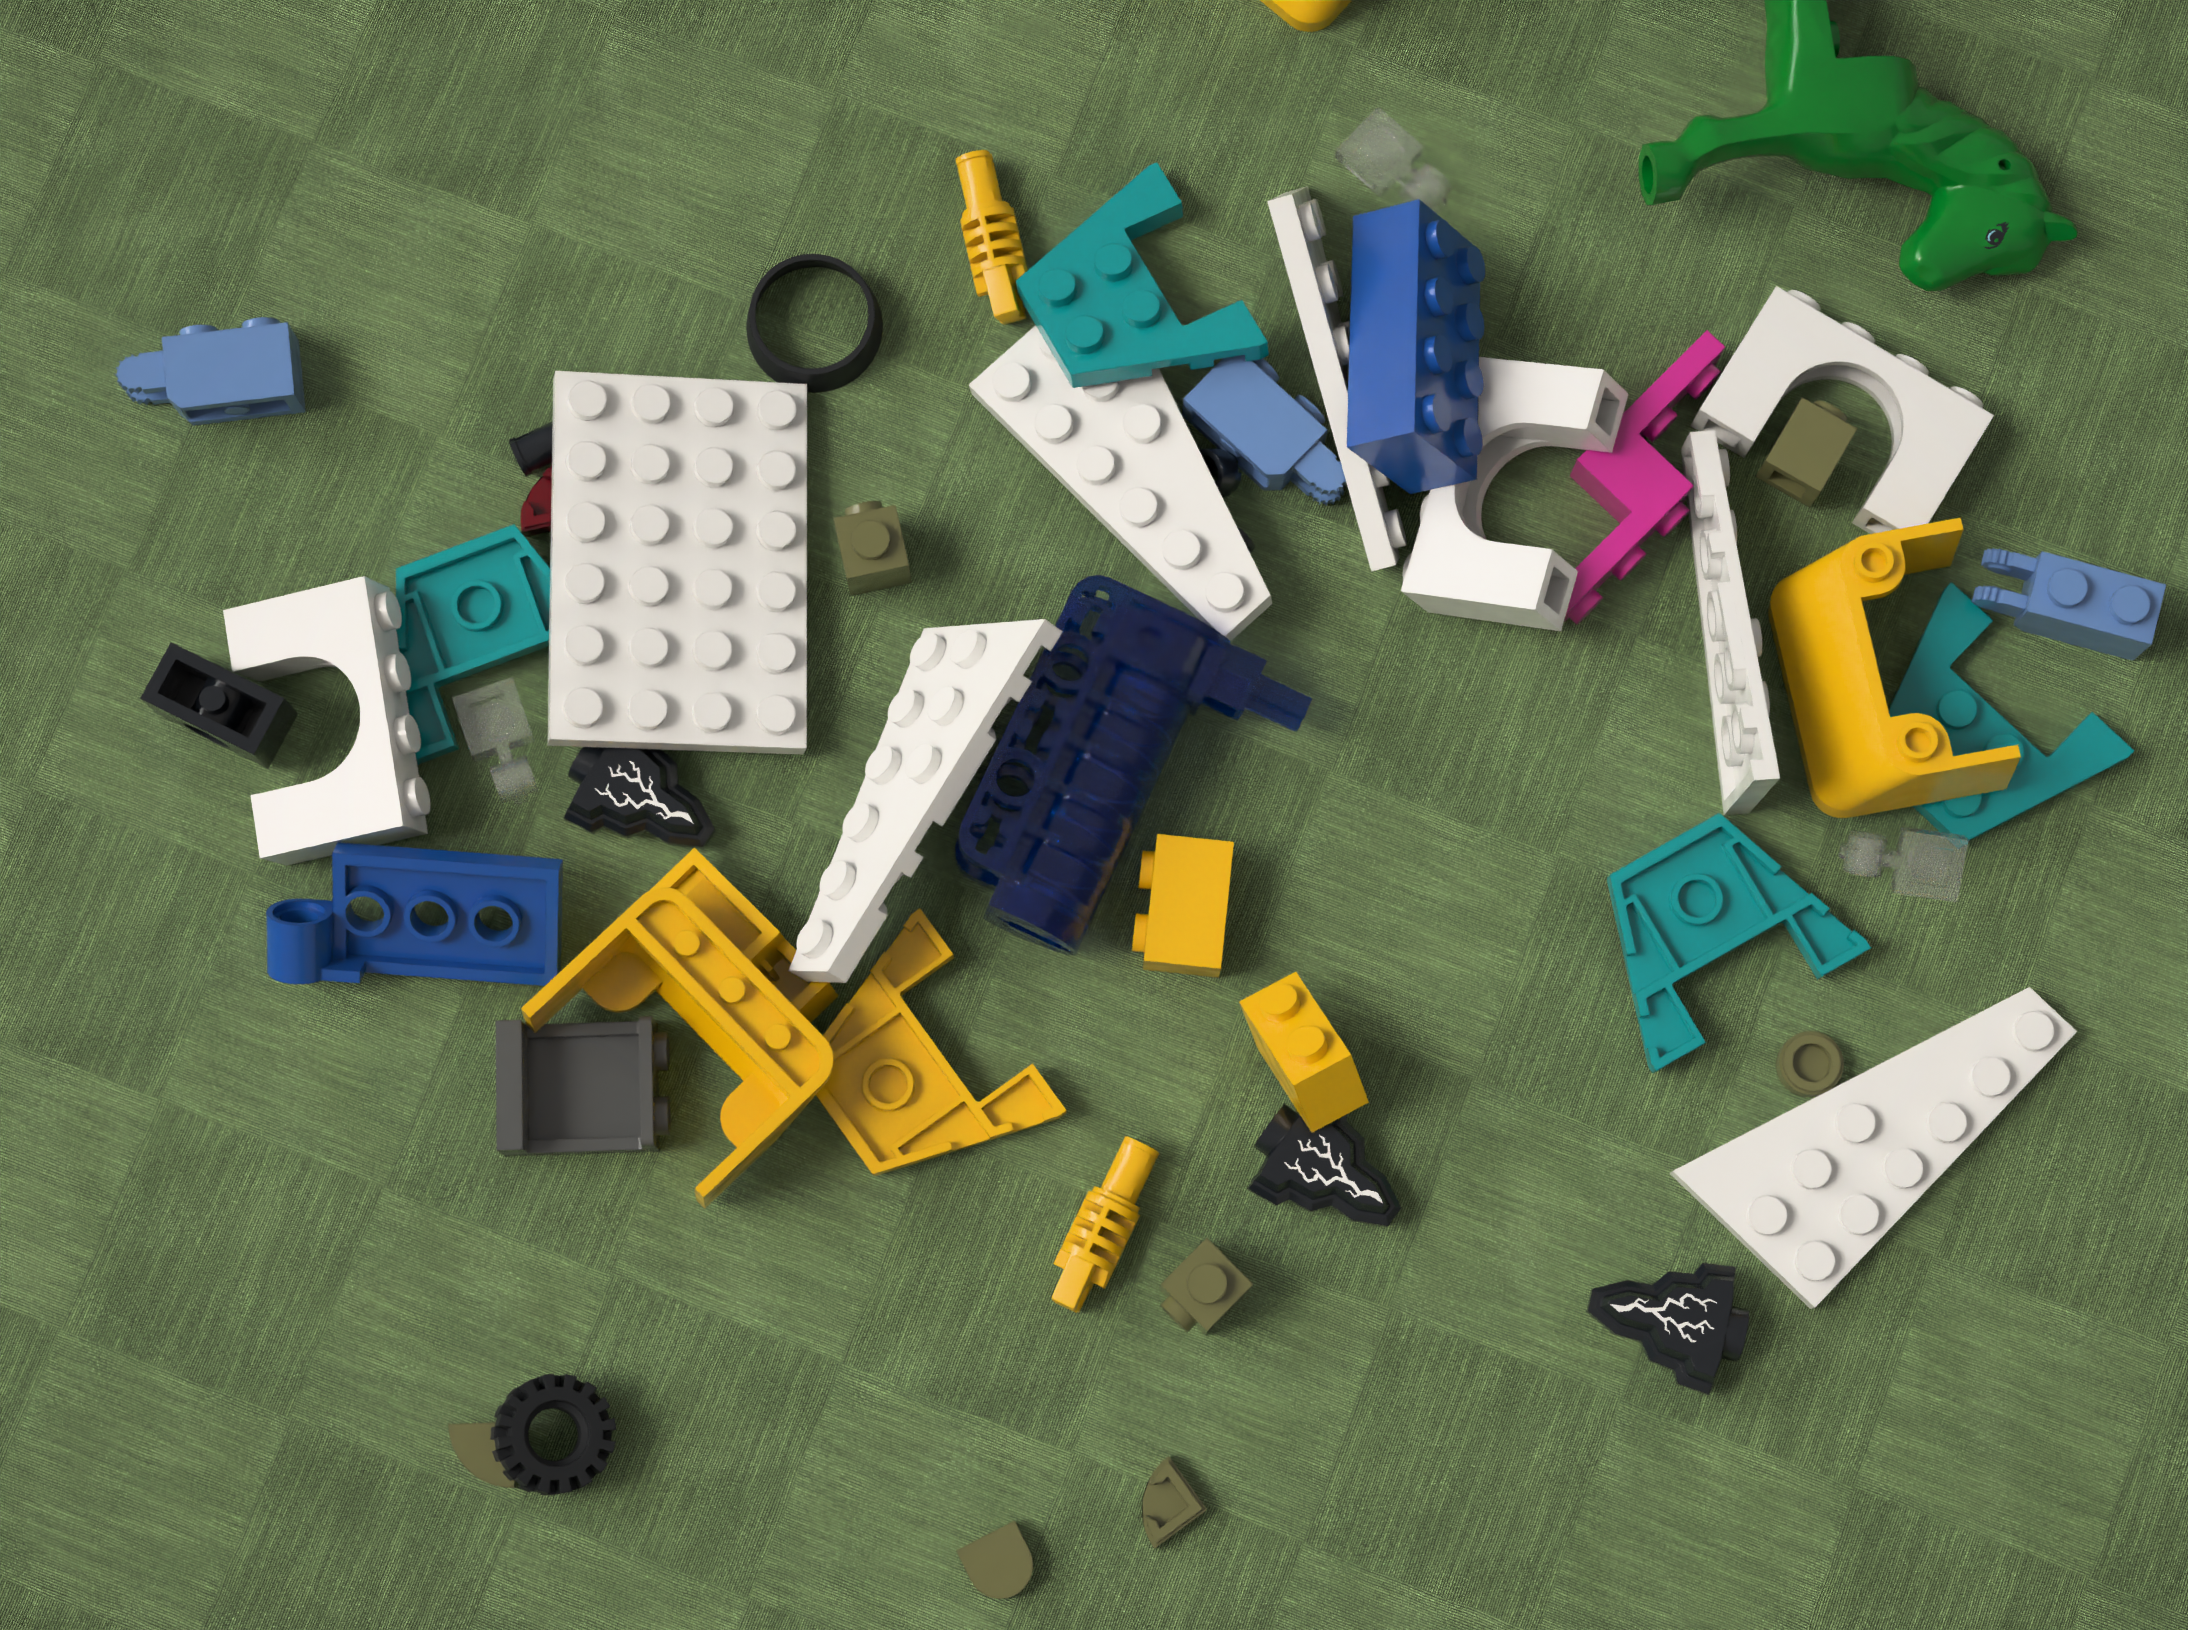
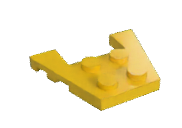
(893, 1084)

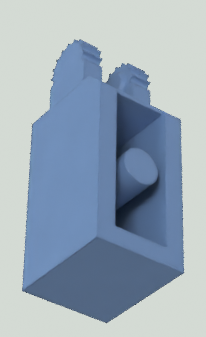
(221, 372)
(1265, 428)
(2075, 602)

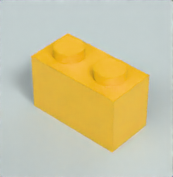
(1186, 905)
(1304, 1052)

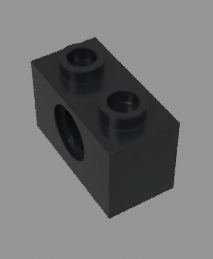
(219, 705)

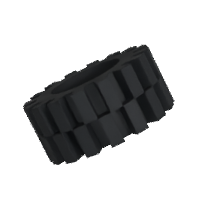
(592, 1425)

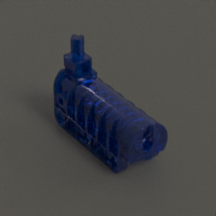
(1100, 754)

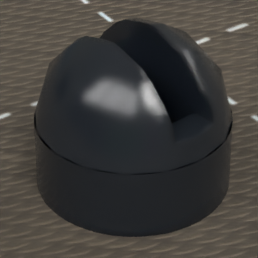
(1227, 468)

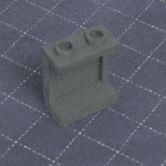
(580, 1088)

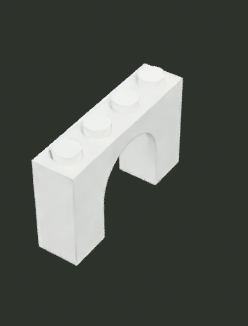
(1798, 344)
(1452, 561)
(377, 787)

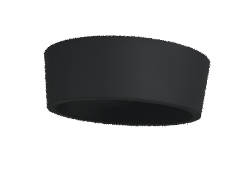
(828, 377)

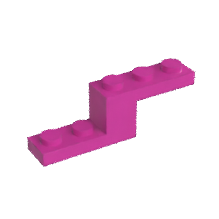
(1635, 479)

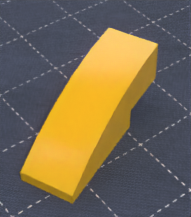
(747, 931)

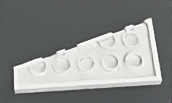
(1316, 294)
(1136, 471)
(1729, 636)
(915, 776)
(1848, 1164)

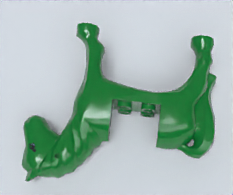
(1877, 123)

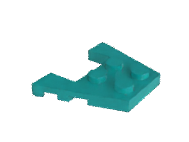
(1106, 309)
(465, 616)
(1976, 726)
(1698, 904)

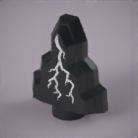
(635, 795)
(1322, 1170)
(1679, 1321)

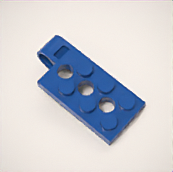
(331, 943)

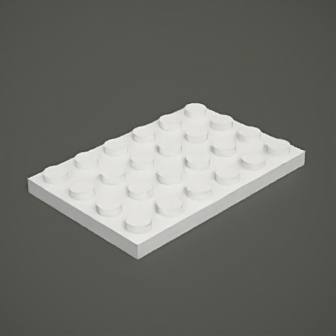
(678, 564)

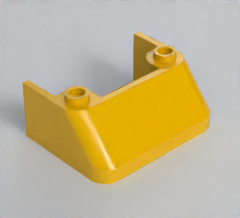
(1848, 742)
(683, 956)

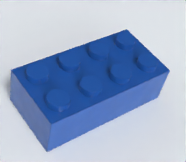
(1415, 347)

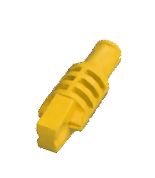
(991, 237)
(1103, 1226)

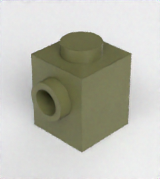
(1807, 450)
(872, 547)
(1203, 1288)

